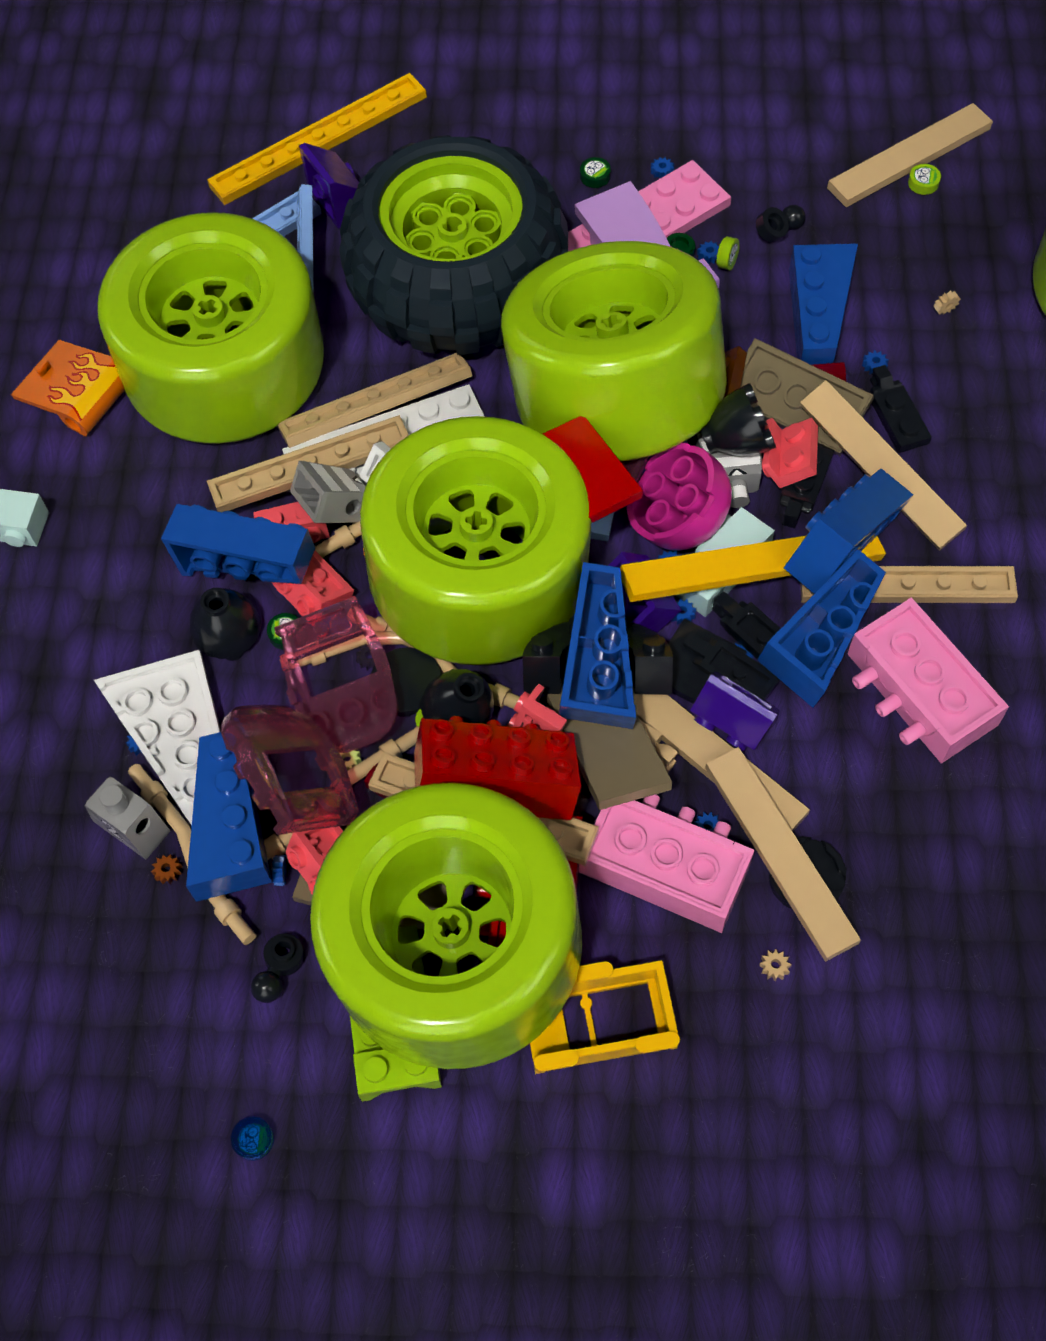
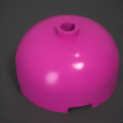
(682, 498)

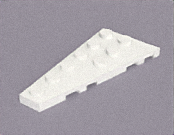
(166, 713)

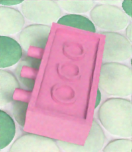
(925, 681)
(669, 860)

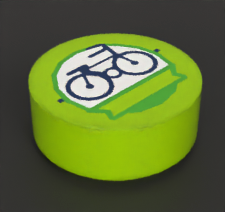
(924, 179)
(727, 253)

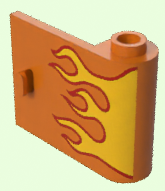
(72, 384)

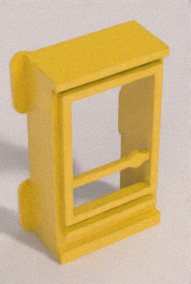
(552, 1049)

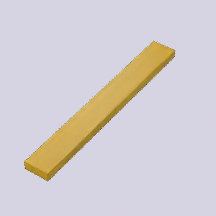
(324, 134)
(716, 568)

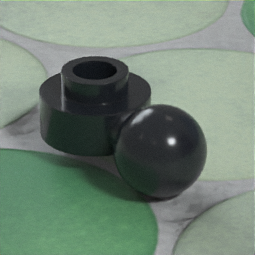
(774, 223)
(267, 984)

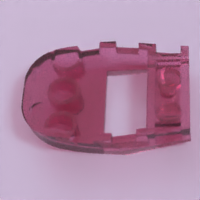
(353, 712)
(276, 729)

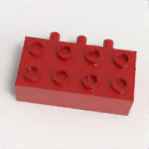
(519, 762)

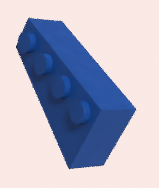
(819, 295)
(846, 526)
(236, 545)
(818, 634)
(598, 662)
(226, 829)

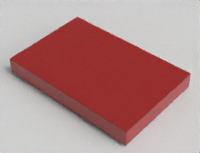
(605, 477)

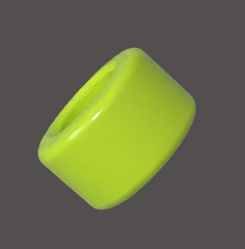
(196, 283)
(620, 340)
(477, 481)
(457, 840)

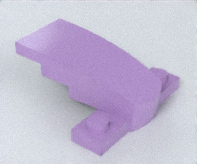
(622, 216)

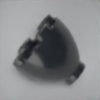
(737, 426)
(224, 624)
(446, 697)

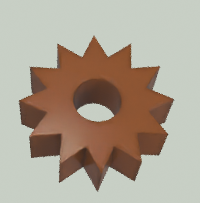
(165, 862)

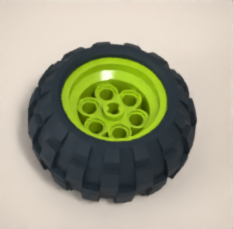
(446, 239)

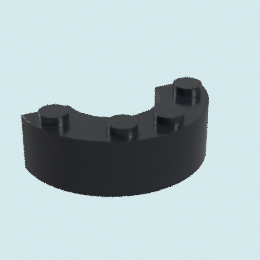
(548, 652)

